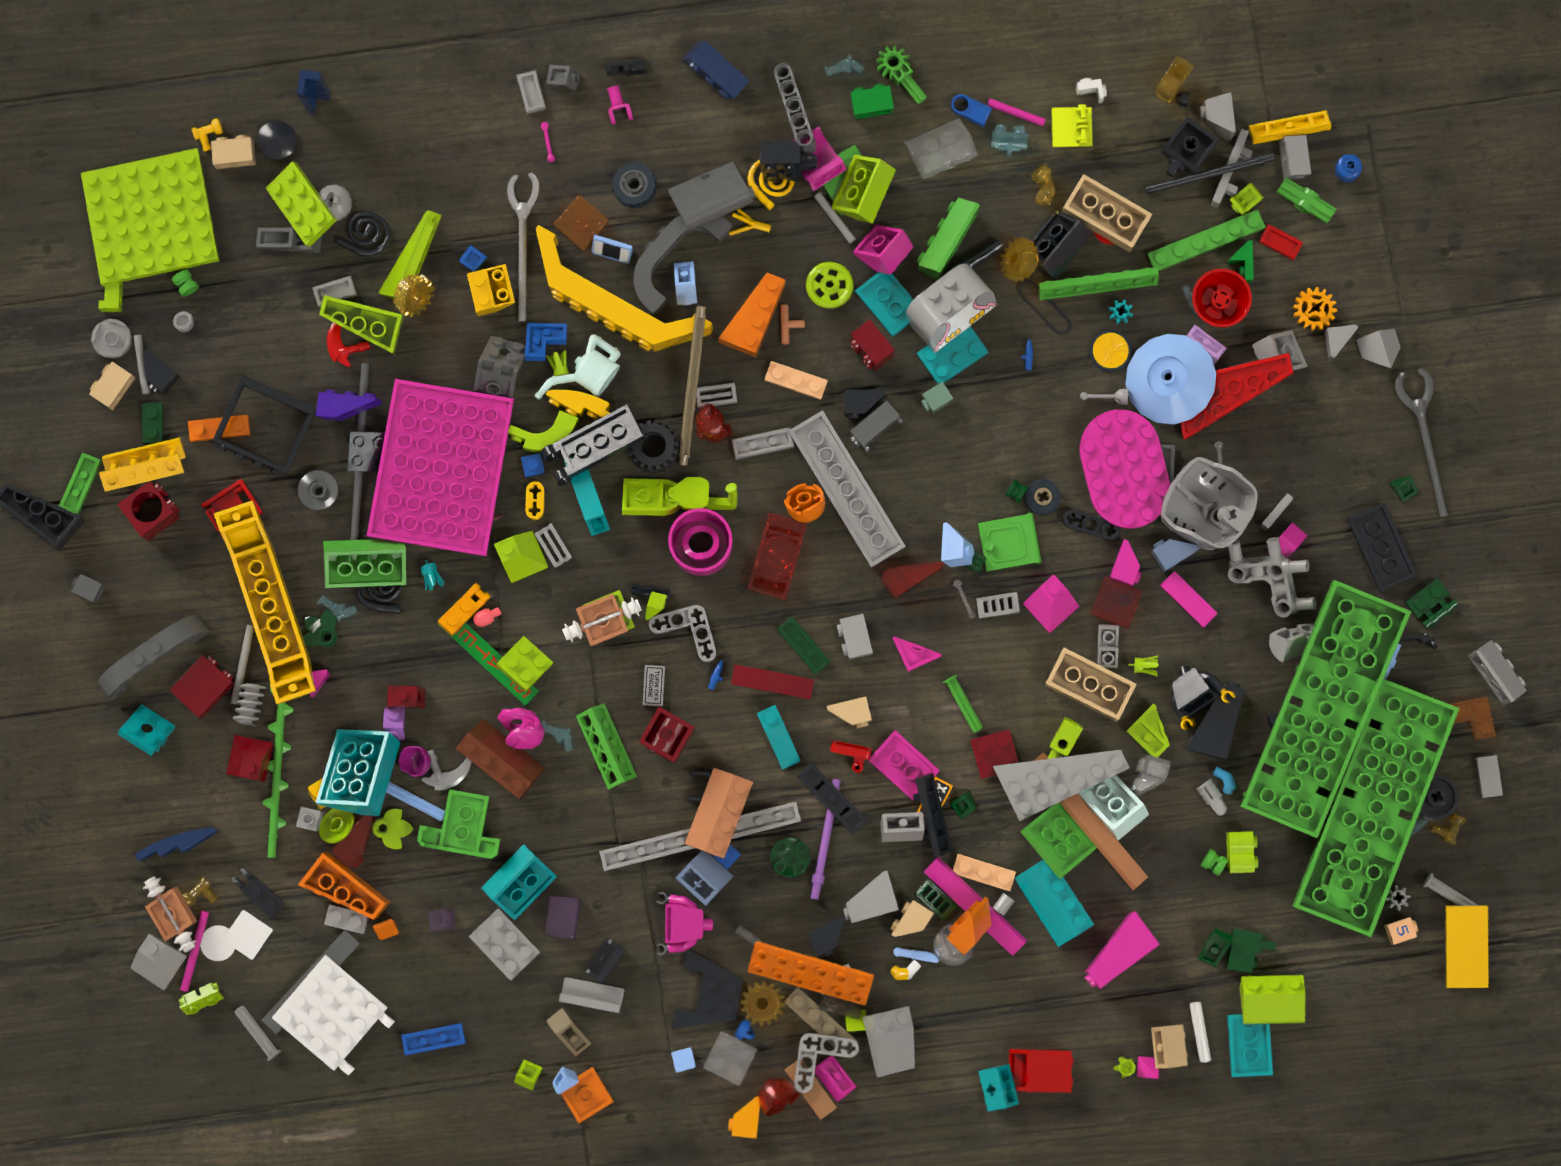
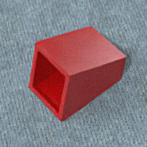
(1041, 1070)

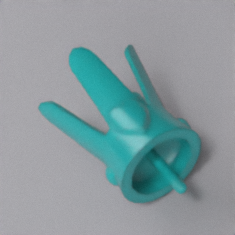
(430, 571)

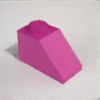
(1290, 540)
(1126, 566)

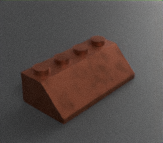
(505, 764)

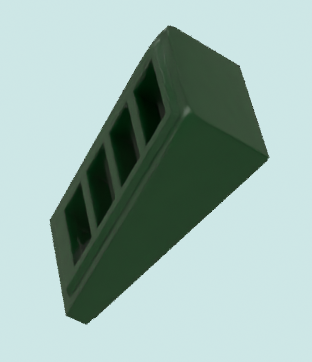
(920, 891)

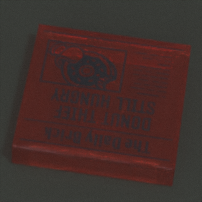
(1116, 602)

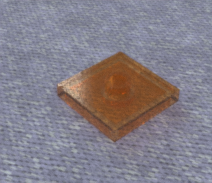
(581, 222)

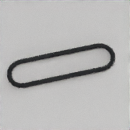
(1051, 302)

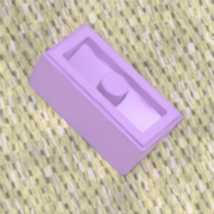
(1212, 346)

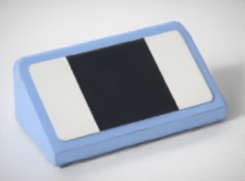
(612, 249)

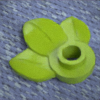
(395, 828)

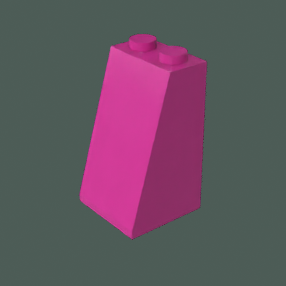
(1123, 949)

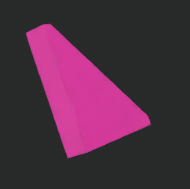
(913, 654)

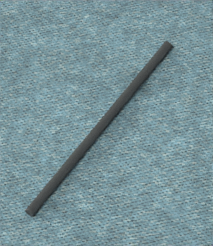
(358, 474)

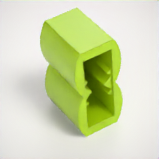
(1241, 852)

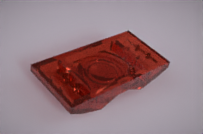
(777, 556)

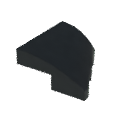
(631, 66)

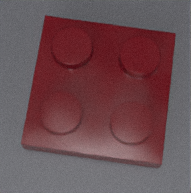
(993, 751)

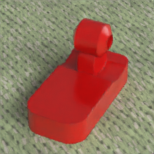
(857, 751)

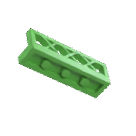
(608, 744)

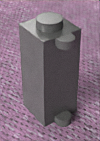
(874, 425)

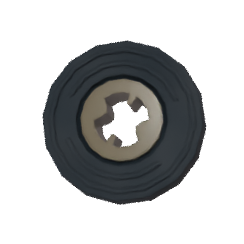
(1039, 487)

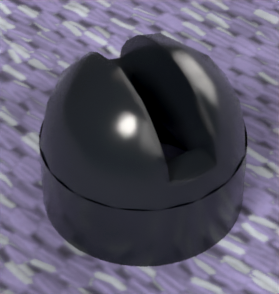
(1182, 98)

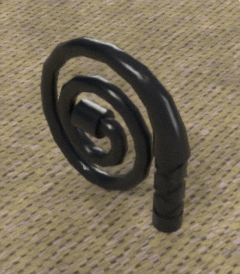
(368, 230)
(380, 607)

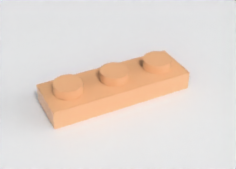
(796, 380)
(984, 872)

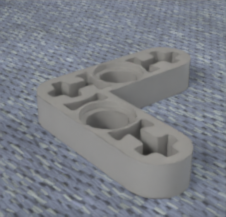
(687, 621)
(812, 1054)

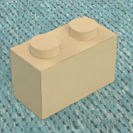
(233, 152)
(111, 385)
(1169, 1046)

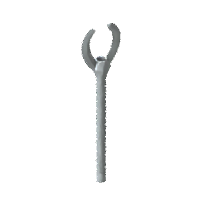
(522, 211)

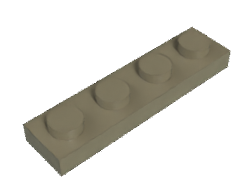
(817, 1019)

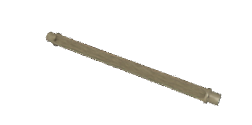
(692, 381)

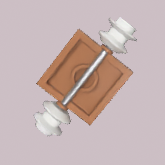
(602, 620)
(170, 914)

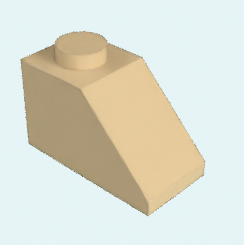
(852, 712)

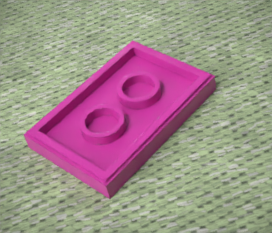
(902, 763)

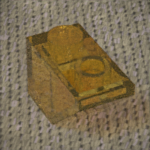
(1173, 79)

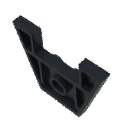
(717, 996)

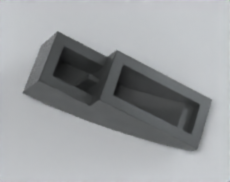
(284, 240)

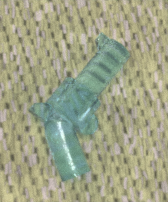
(844, 65)
(337, 610)
(560, 734)

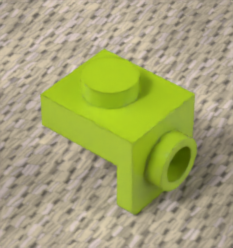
(1246, 199)

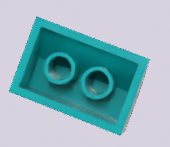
(518, 882)

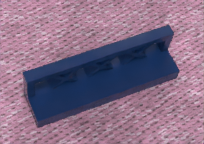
(312, 87)

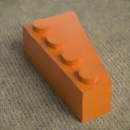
(752, 320)
(340, 884)

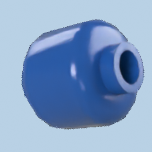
(1348, 174)

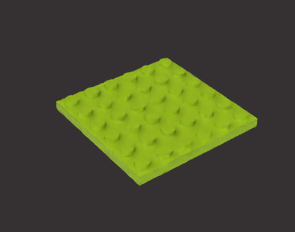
(149, 217)

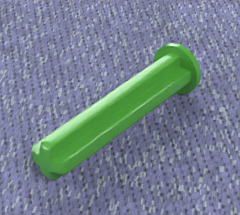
(963, 703)

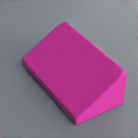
(834, 1078)

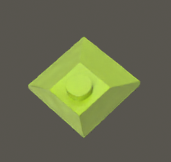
(521, 556)

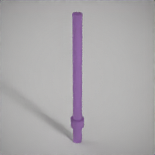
(818, 877)

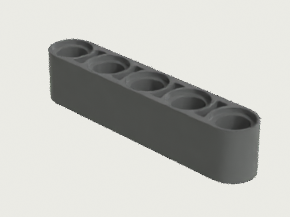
(791, 101)

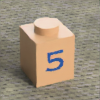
(1401, 930)

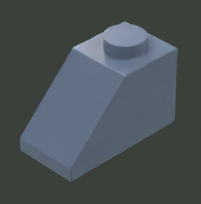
(1172, 552)

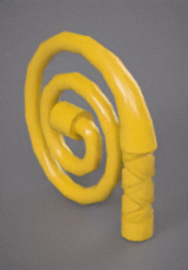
(759, 194)

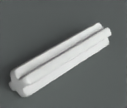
(1200, 1032)

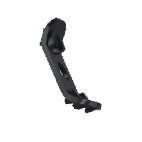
(1423, 638)

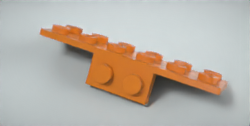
(810, 973)

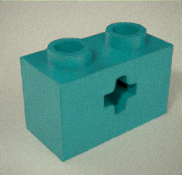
(998, 1087)

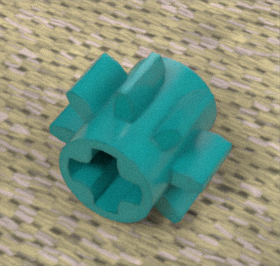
(1126, 313)

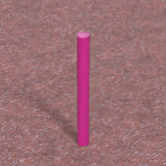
(194, 952)

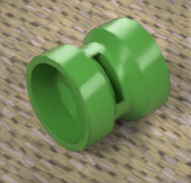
(185, 283)
(1209, 862)

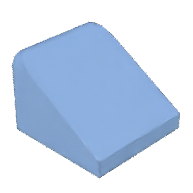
(683, 1059)
(564, 1080)

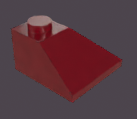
(249, 758)

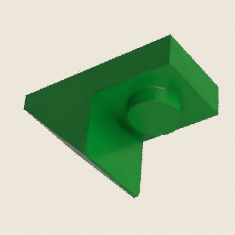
(1245, 257)

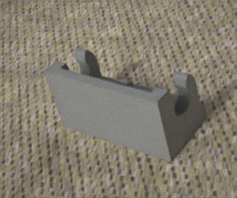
(1294, 157)

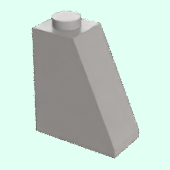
(872, 900)

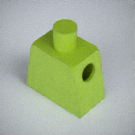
(1069, 731)

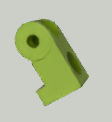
(113, 298)

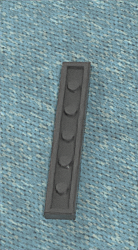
(338, 952)

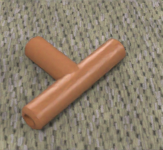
(786, 324)

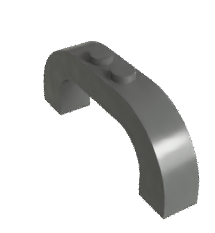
(659, 249)
(186, 630)

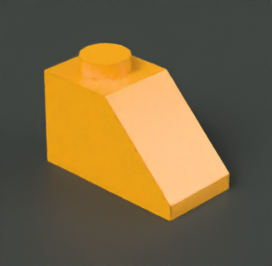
(746, 1120)

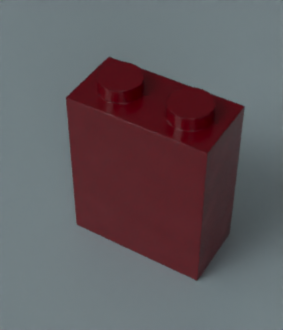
(202, 686)

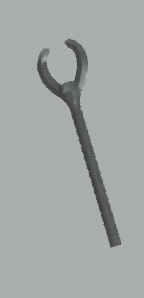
(1419, 408)

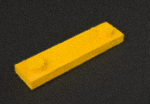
(1289, 127)

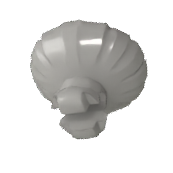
(341, 201)

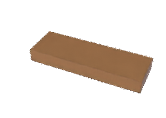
(816, 1097)

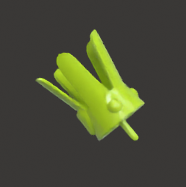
(559, 367)
(1142, 665)
(1126, 1067)

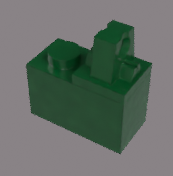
(1243, 950)

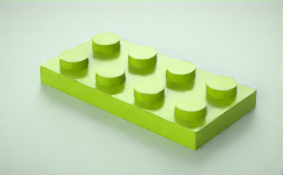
(301, 204)

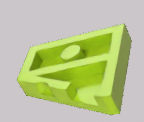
(1149, 732)

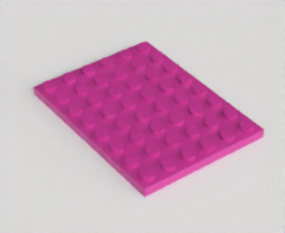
(440, 467)

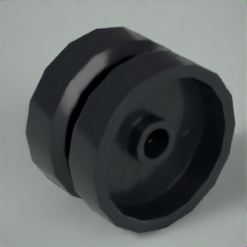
(1446, 799)

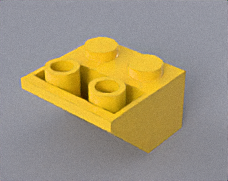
(491, 289)

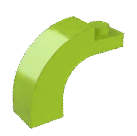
(564, 425)

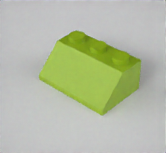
(863, 188)
(1272, 999)

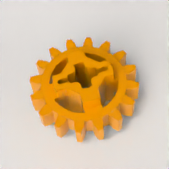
(1319, 315)

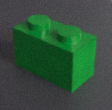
(871, 101)

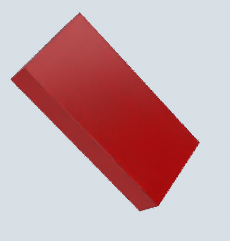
(1280, 242)

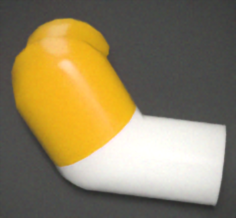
(905, 973)

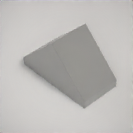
(1336, 338)

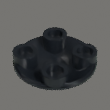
(276, 140)

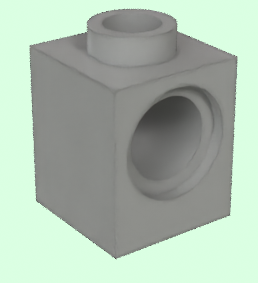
(309, 819)

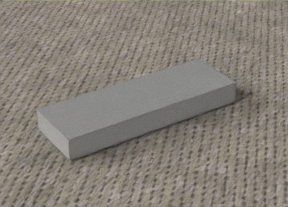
(762, 443)

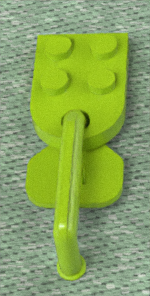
(666, 497)

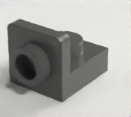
(563, 76)

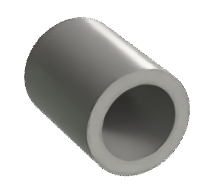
(1003, 904)

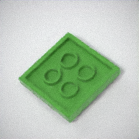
(1058, 840)

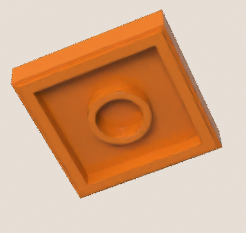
(587, 1095)

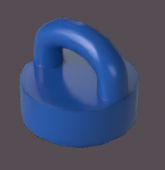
(742, 1029)

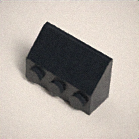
(1059, 243)

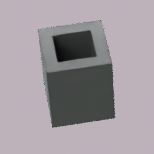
(87, 588)

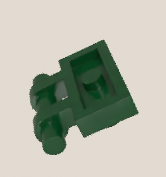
(1428, 598)

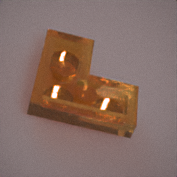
(1480, 716)

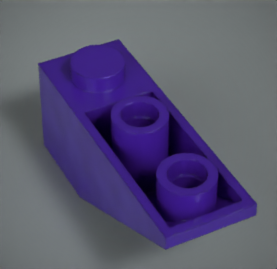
(342, 406)

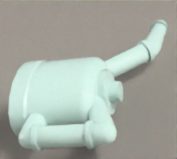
(592, 369)

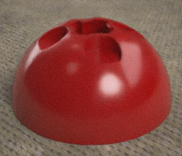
(1230, 292)

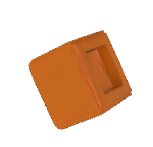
(386, 929)

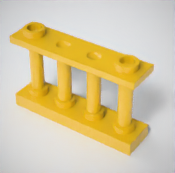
(142, 464)

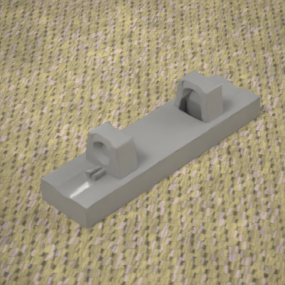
(1224, 186)

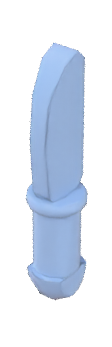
(918, 955)

